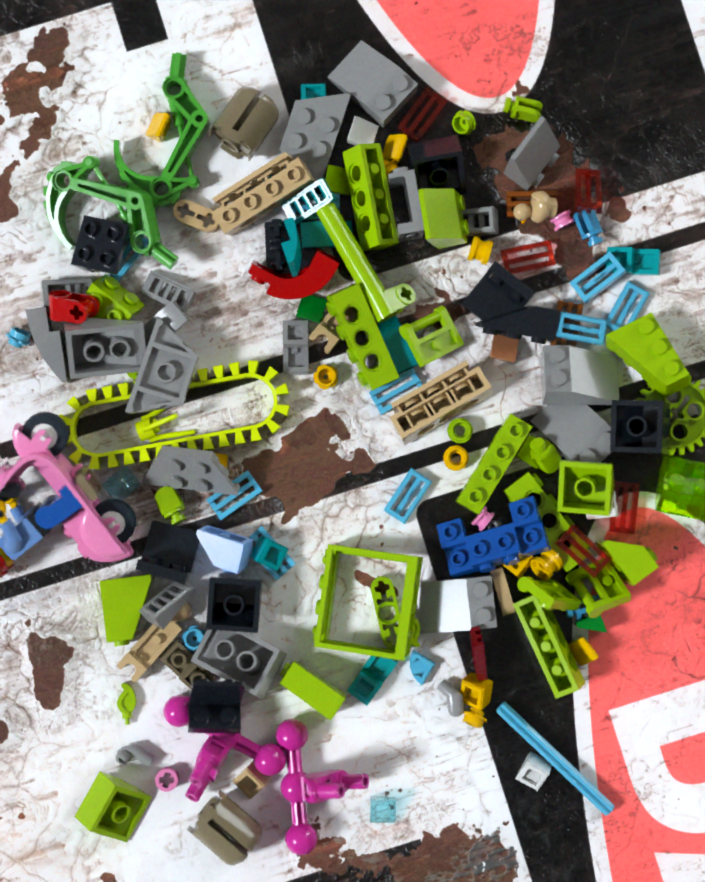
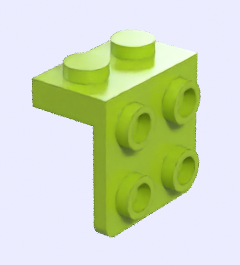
(114, 299)

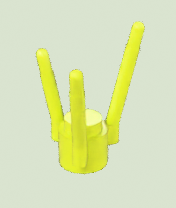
(149, 427)

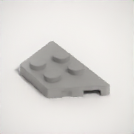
(314, 130)
(163, 372)
(190, 470)

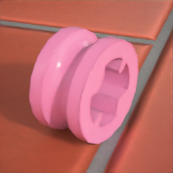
(562, 220)
(483, 518)
(172, 784)

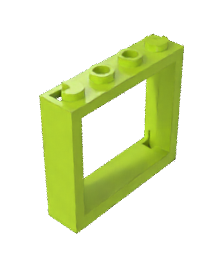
(324, 606)

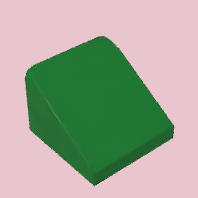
(311, 309)
(591, 623)

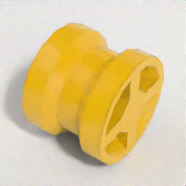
(480, 250)
(546, 564)

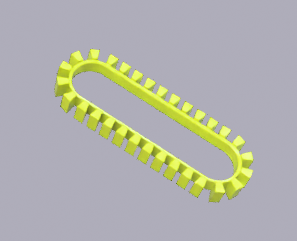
(145, 456)

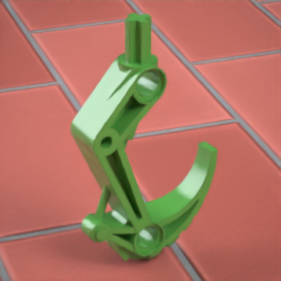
(181, 106)
(139, 205)

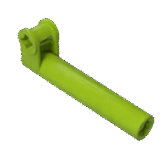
(381, 302)

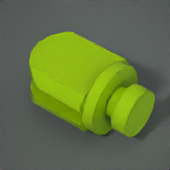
(523, 108)
(545, 455)
(170, 505)

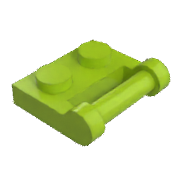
(435, 344)
(606, 584)
(550, 594)

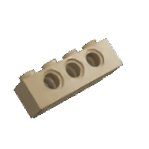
(264, 197)
(442, 406)

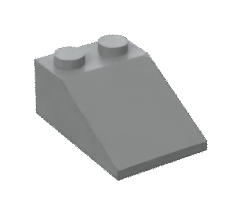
(374, 83)
(533, 156)
(104, 347)
(577, 376)
(575, 432)
(456, 604)
(240, 658)

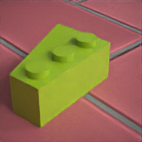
(650, 353)

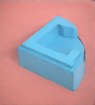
(420, 666)

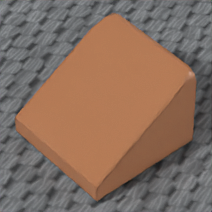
(504, 349)

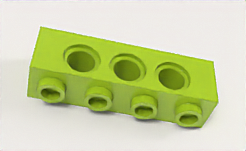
(370, 197)
(384, 368)
(493, 464)
(547, 504)
(549, 646)

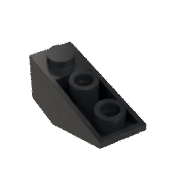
(530, 321)

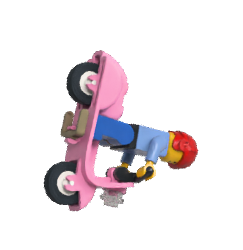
(96, 526)

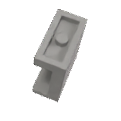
(415, 228)

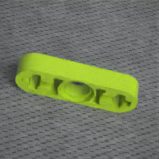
(377, 595)

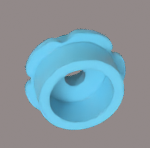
(18, 337)
(187, 636)

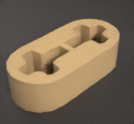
(194, 222)
(502, 591)

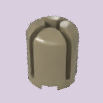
(245, 122)
(227, 830)

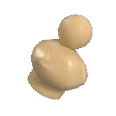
(539, 210)

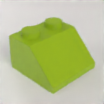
(443, 217)
(585, 488)
(629, 560)
(112, 807)

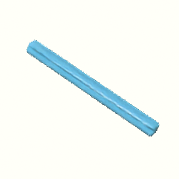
(555, 758)

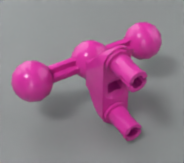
(268, 758)
(311, 788)

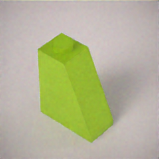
(121, 606)
(312, 689)

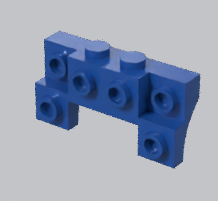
(497, 545)

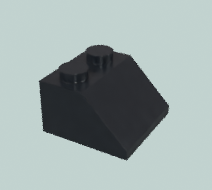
(438, 163)
(640, 427)
(234, 604)

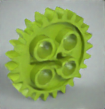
(693, 427)

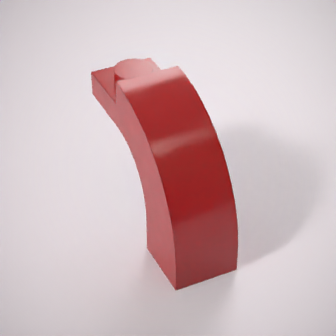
(309, 280)

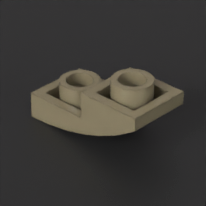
(178, 659)

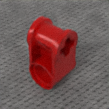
(71, 306)

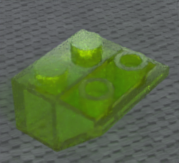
(681, 488)

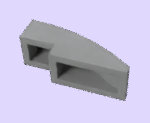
(49, 342)

